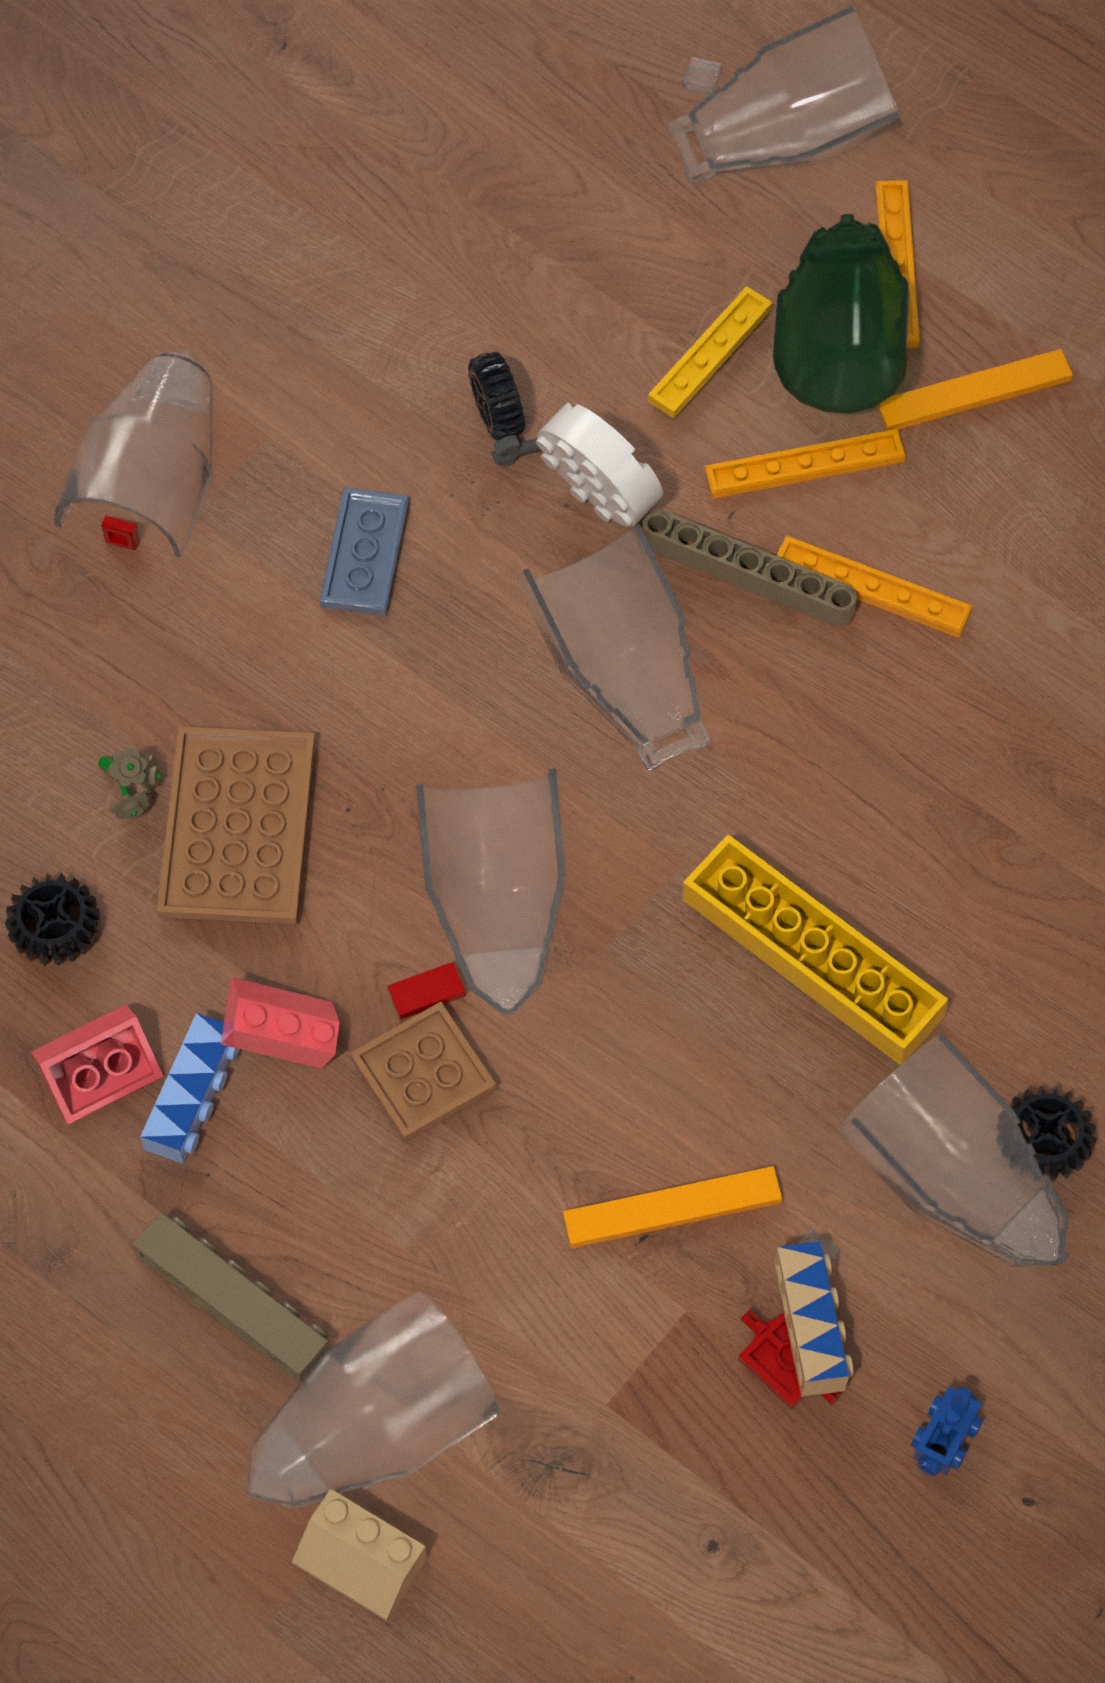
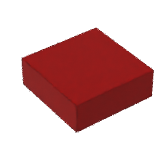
(120, 532)

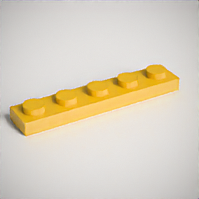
(710, 352)

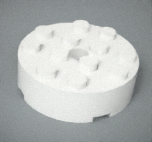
(598, 465)

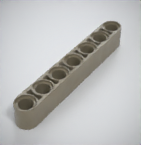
(756, 580)

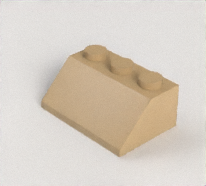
(359, 1555)

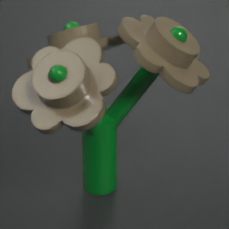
(127, 769)

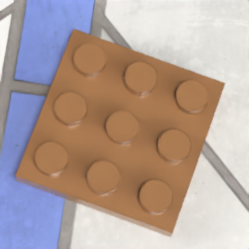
(423, 1071)

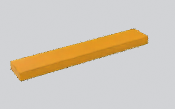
(895, 225)
(975, 390)
(804, 463)
(882, 588)
(672, 1207)

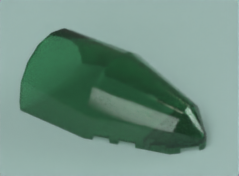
(843, 321)

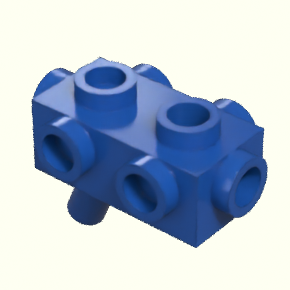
(951, 1422)

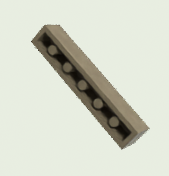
(231, 1297)

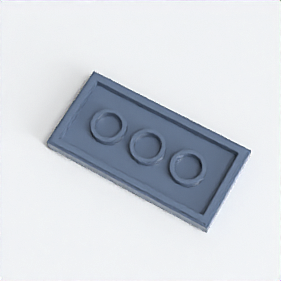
(364, 551)

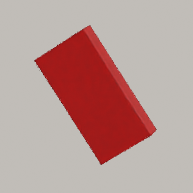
(425, 990)

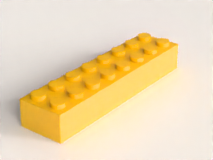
(814, 949)

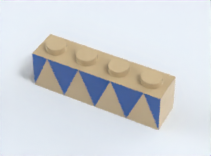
(812, 1318)

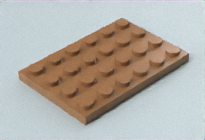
(236, 825)

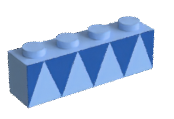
(188, 1091)

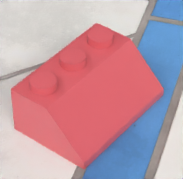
(280, 1023)
(97, 1063)

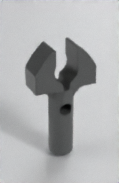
(509, 448)

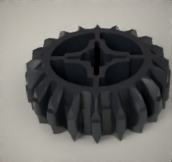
(496, 395)
(49, 901)
(1063, 1155)

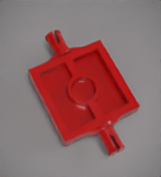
(772, 1359)

